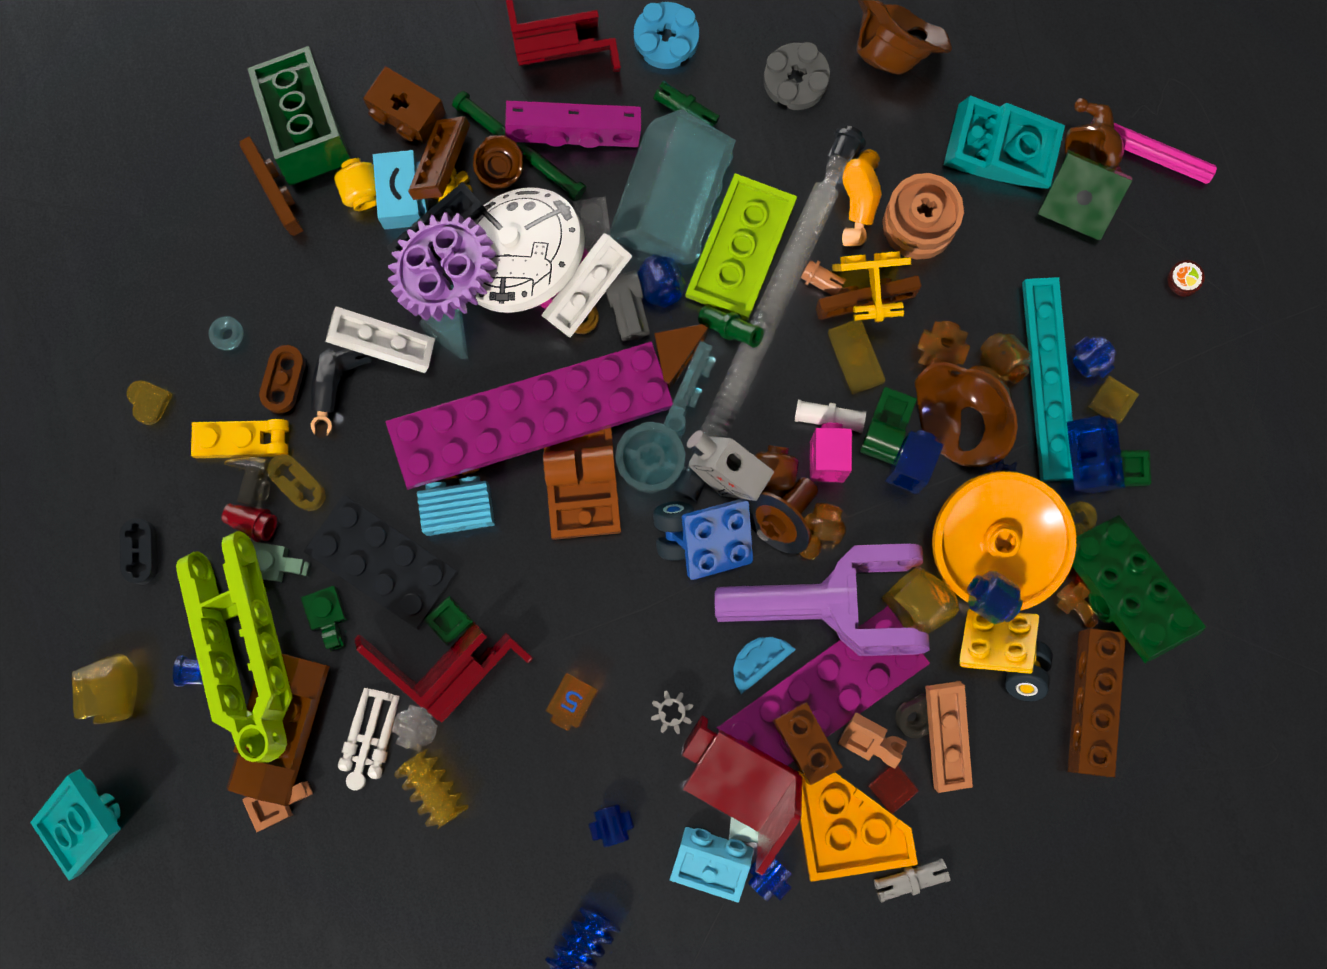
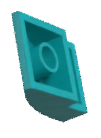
(1004, 143)

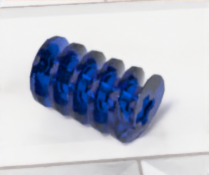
(584, 942)

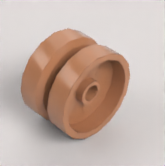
(923, 216)

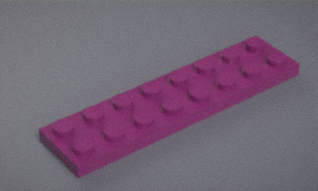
(528, 415)

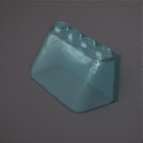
(673, 187)

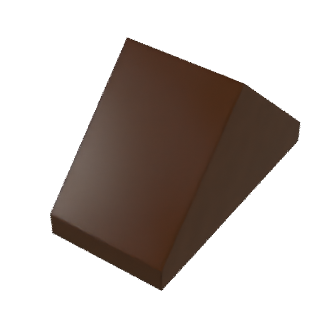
(676, 349)

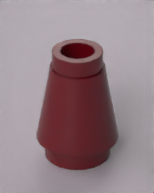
(253, 521)

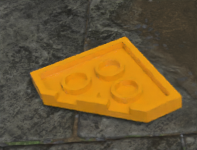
(850, 832)

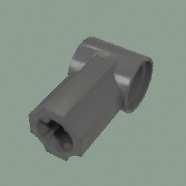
(626, 298)

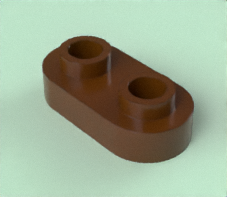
(280, 380)

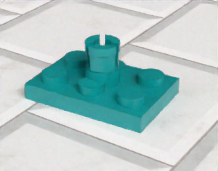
(76, 823)

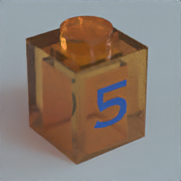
(571, 702)

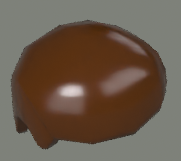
(498, 162)

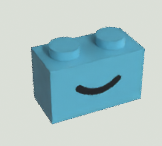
(392, 181)

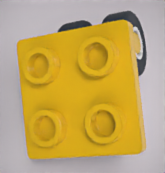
(1009, 648)

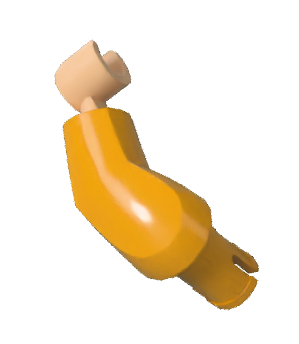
(864, 195)

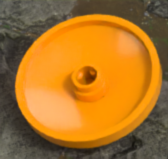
(1007, 527)

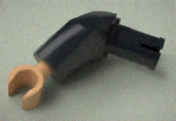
(326, 379)

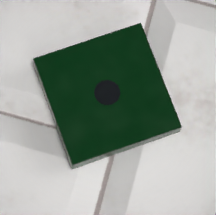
(1085, 195)

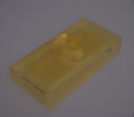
(856, 356)

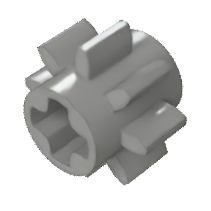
(681, 709)

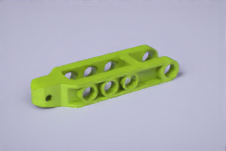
(207, 619)

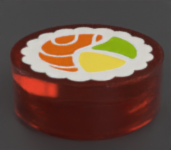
(1185, 278)

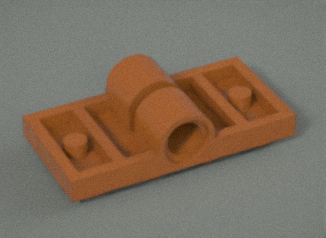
(582, 486)

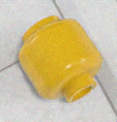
(356, 184)

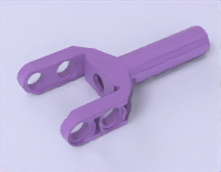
(832, 601)

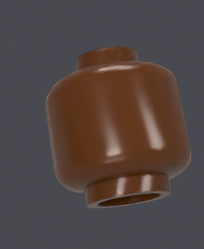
(784, 468)

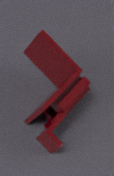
(557, 38)
(451, 676)
(745, 786)

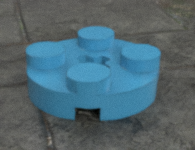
(666, 16)

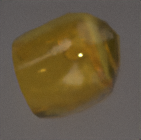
(922, 601)
(105, 690)

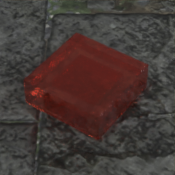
(893, 788)

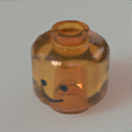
(1006, 356)

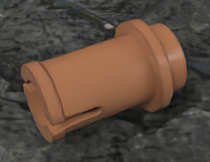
(822, 278)

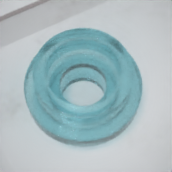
(219, 326)

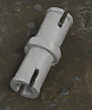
(911, 880)

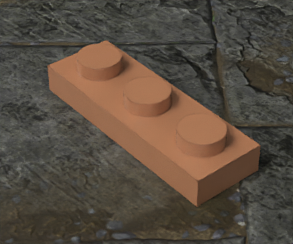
(949, 736)

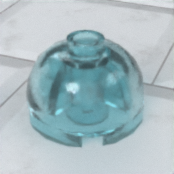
(650, 457)

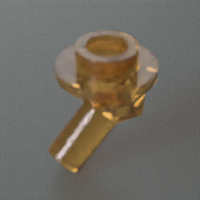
(1074, 597)

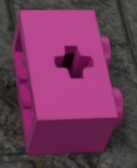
(831, 453)

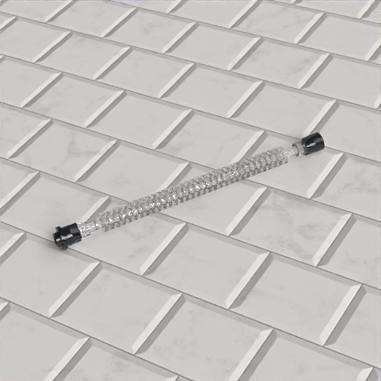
(776, 296)

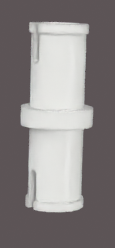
(821, 414)

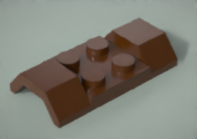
(275, 779)

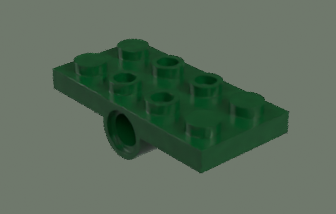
(1133, 590)

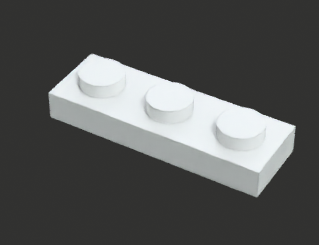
(587, 285)
(380, 339)

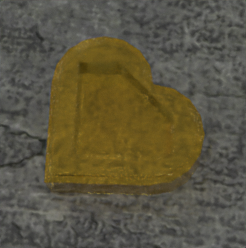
(148, 401)

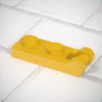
(238, 439)

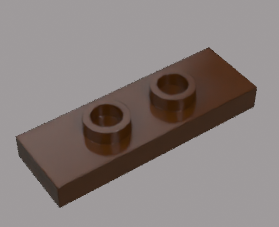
(439, 158)
(266, 174)
(853, 296)

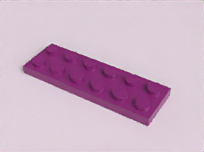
(832, 685)

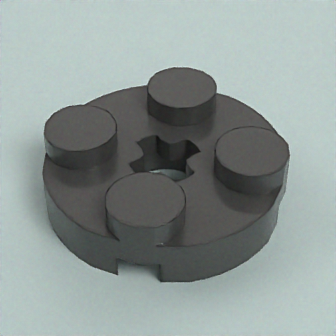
(798, 57)

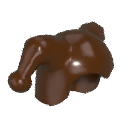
(1096, 140)

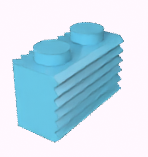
(455, 507)

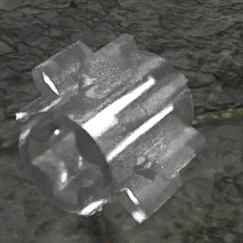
(414, 728)

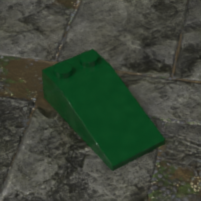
(298, 116)

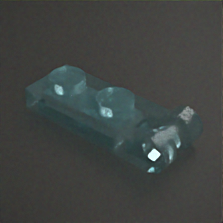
(689, 393)

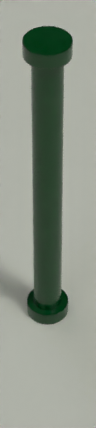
(575, 190)

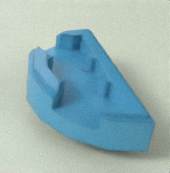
(758, 659)

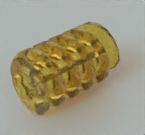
(430, 790)

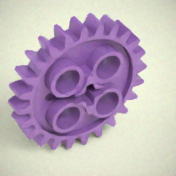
(415, 281)

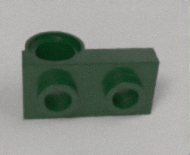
(888, 425)

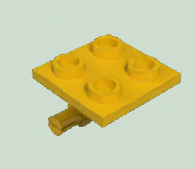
(878, 310)

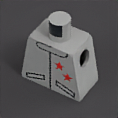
(728, 467)

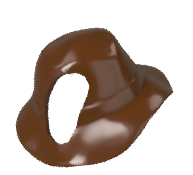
(886, 39)
(945, 395)

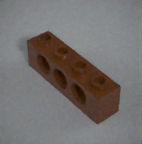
(1096, 702)

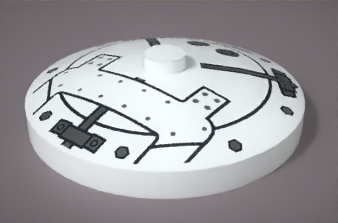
(536, 248)

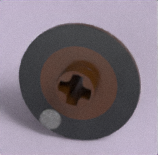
(780, 519)

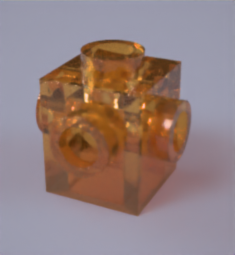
(948, 334)

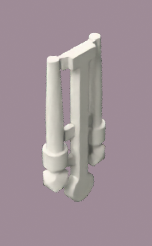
(356, 779)

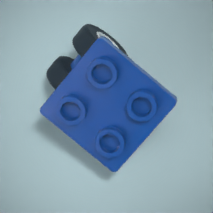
(707, 538)

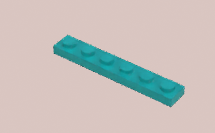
(1049, 376)

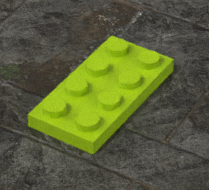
(741, 246)

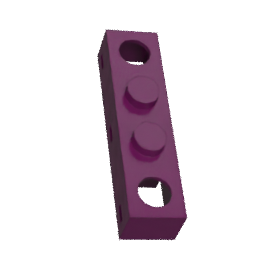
(590, 128)

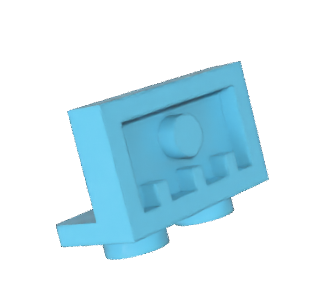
(712, 864)

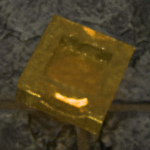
(1113, 399)

